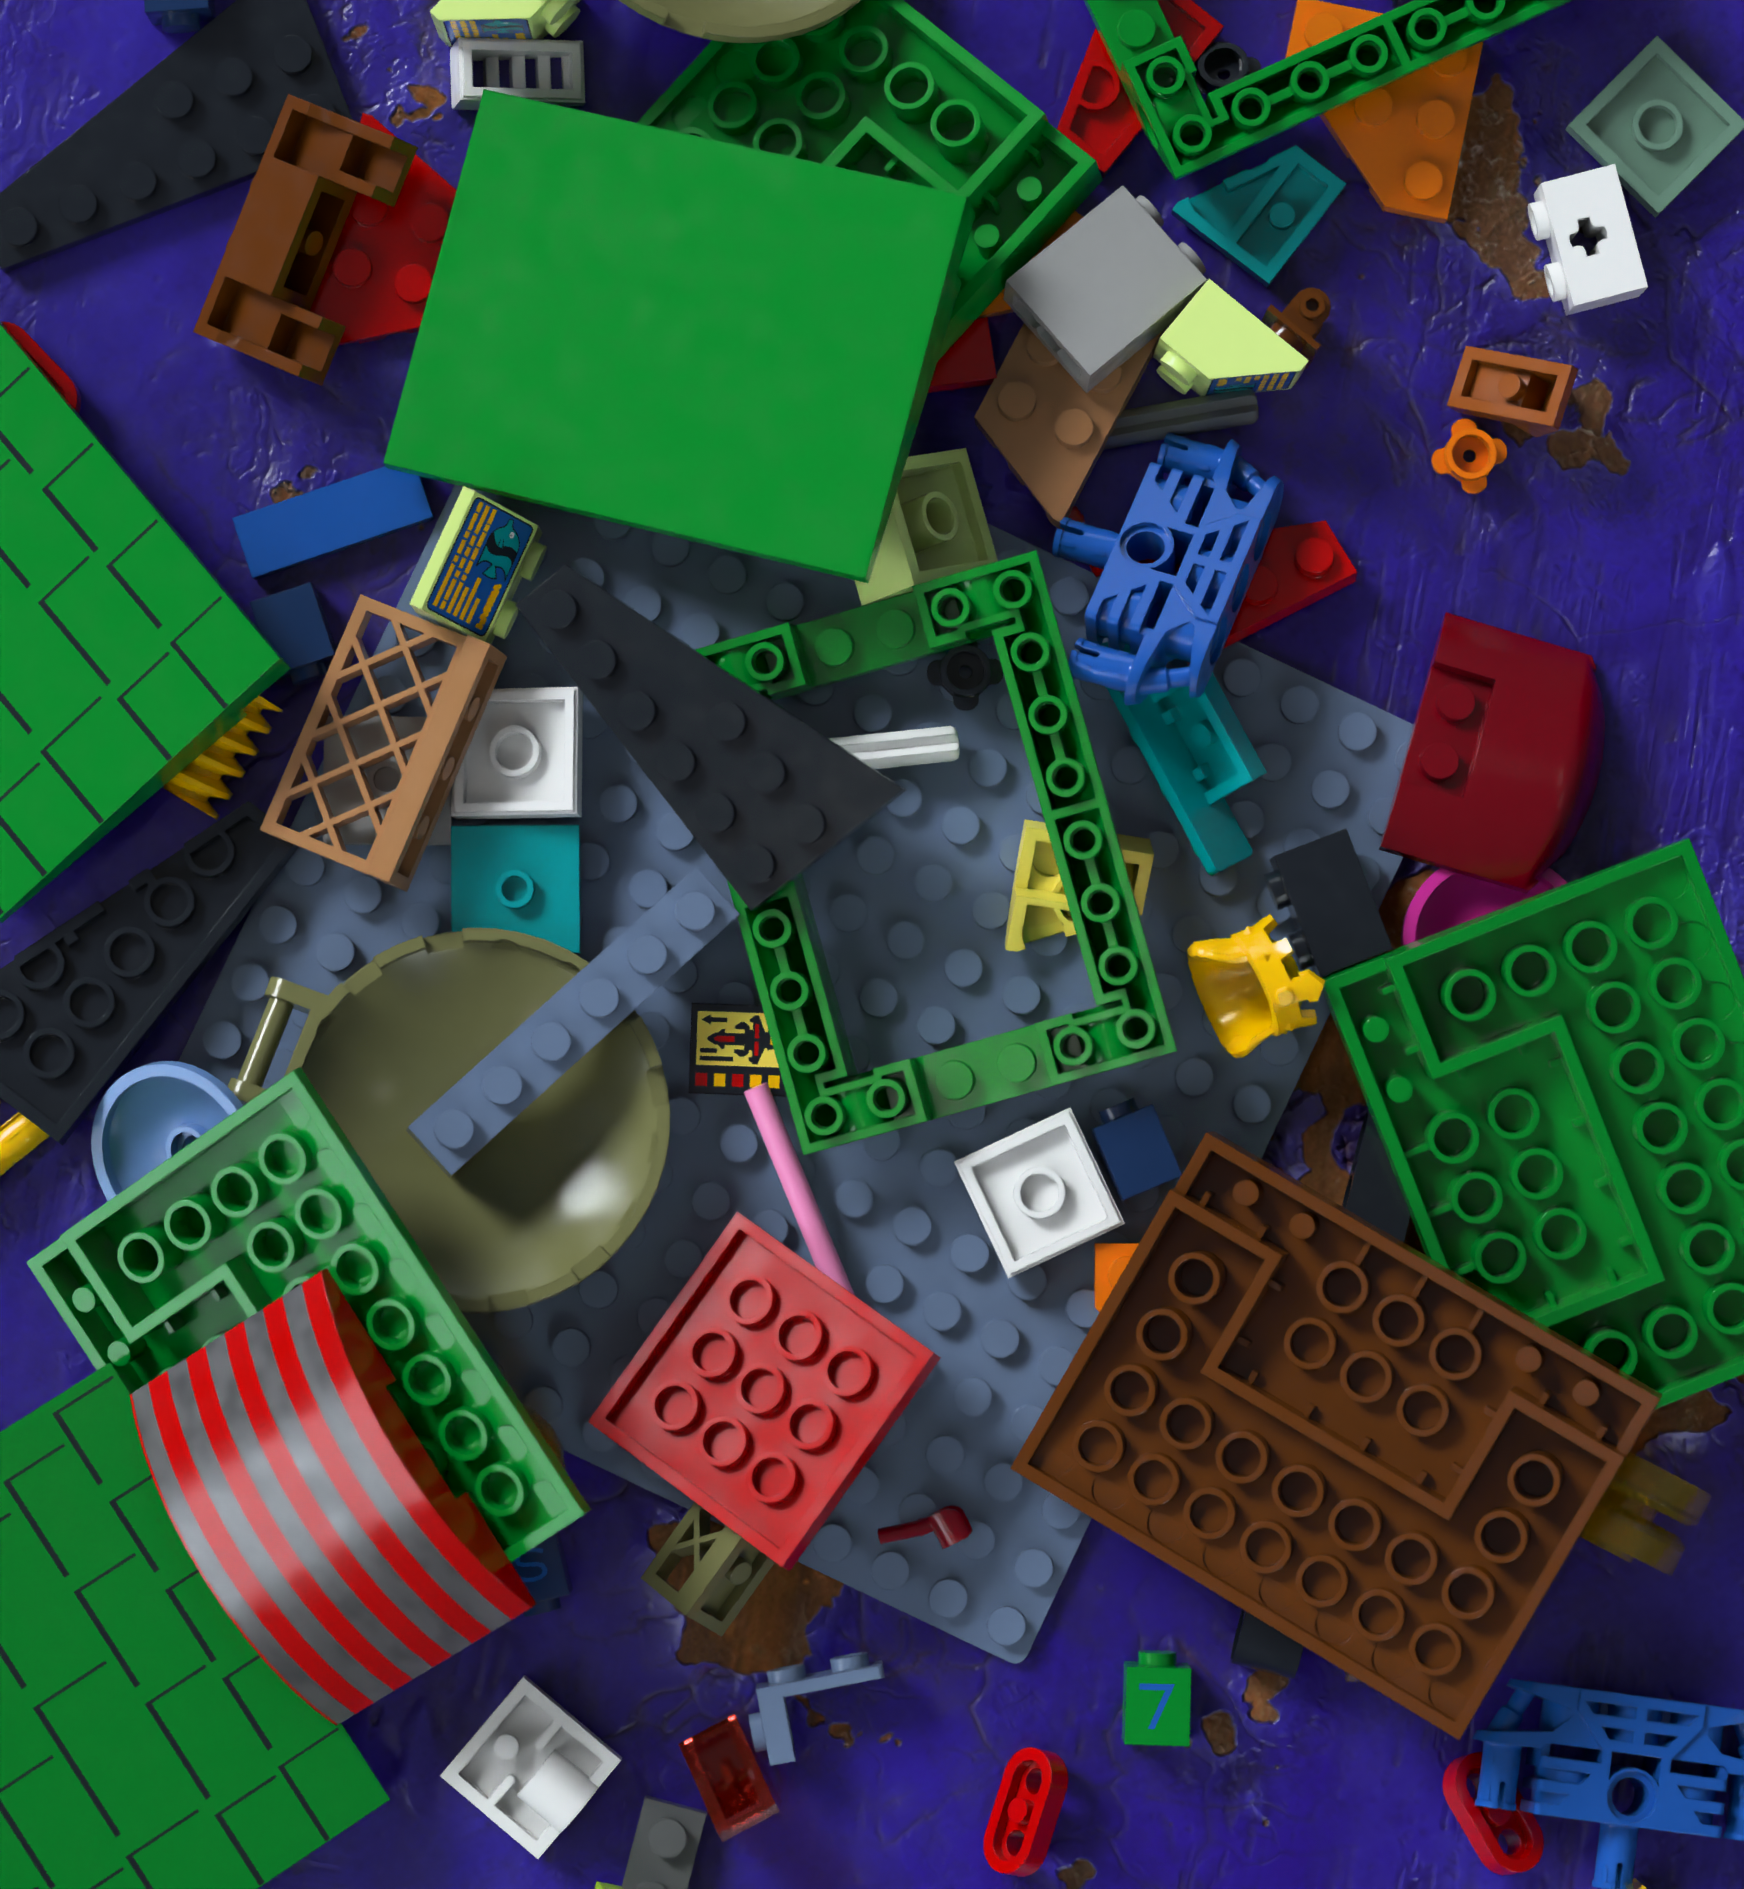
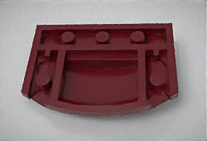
(1498, 756)

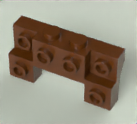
(290, 232)

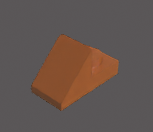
(1512, 389)

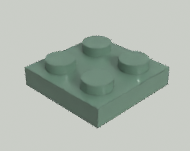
(1656, 126)

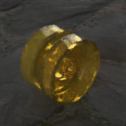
(1627, 1513)

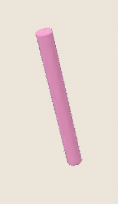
(795, 1184)

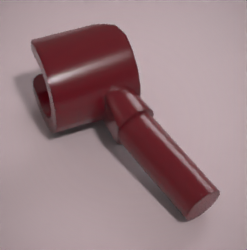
(947, 1523)

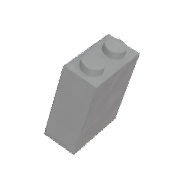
(1105, 287)

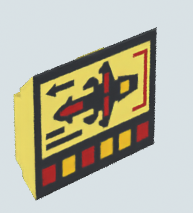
(731, 1050)

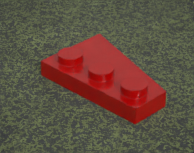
(1098, 108)
(1294, 572)

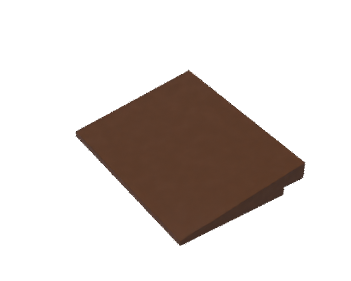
(1335, 1433)

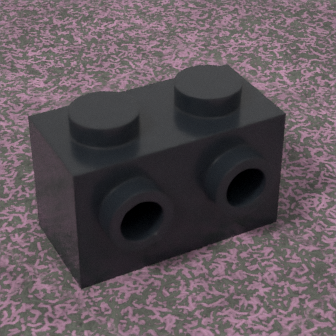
(1327, 904)

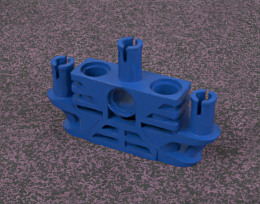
(1150, 604)
(1584, 1788)

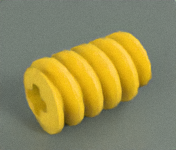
(203, 775)

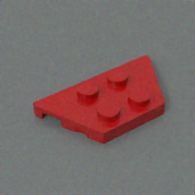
(386, 257)

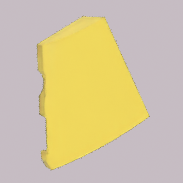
(1038, 895)

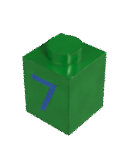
(1156, 1700)

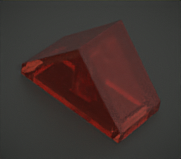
(730, 1777)

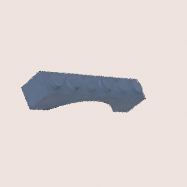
(572, 1022)

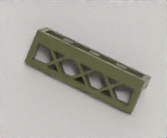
(723, 1574)

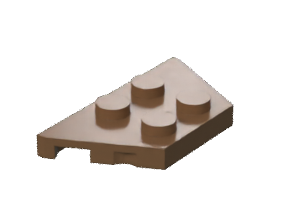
(1049, 424)

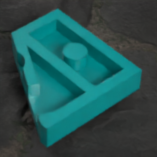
(1263, 211)

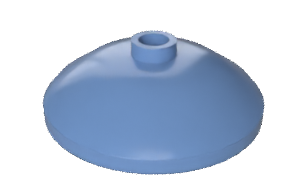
(153, 1117)

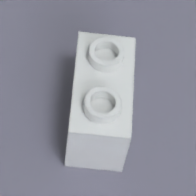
(1597, 206)

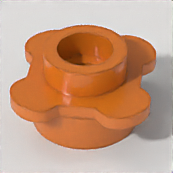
(1469, 438)

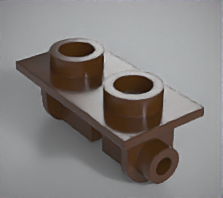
(1301, 321)

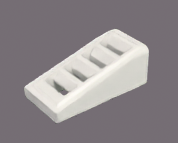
(492, 50)

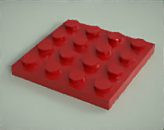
(764, 1391)

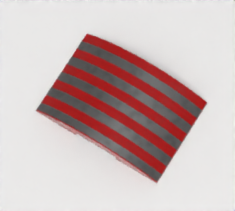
(320, 1505)

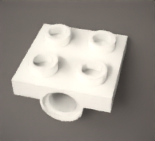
(531, 1767)

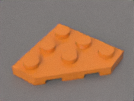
(1405, 133)

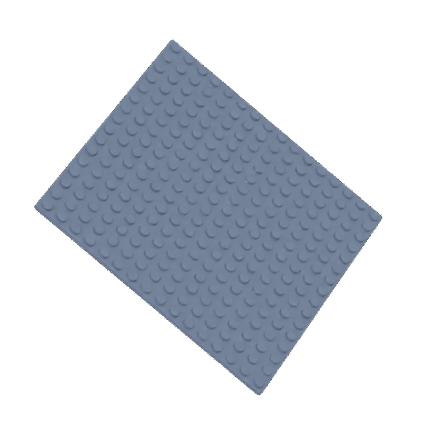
(918, 966)

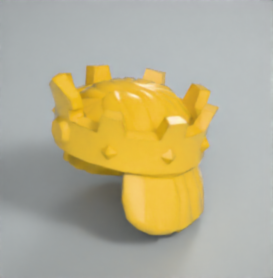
(1252, 987)

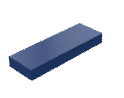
(331, 520)

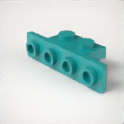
(1197, 760)

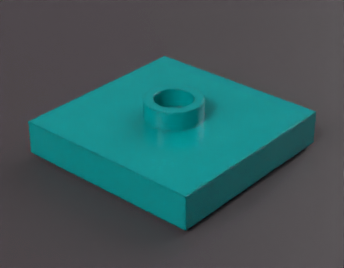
(518, 880)

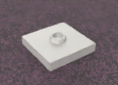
(524, 757)
(1039, 1192)

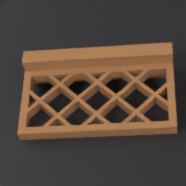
(436, 751)

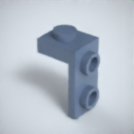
(772, 1724)

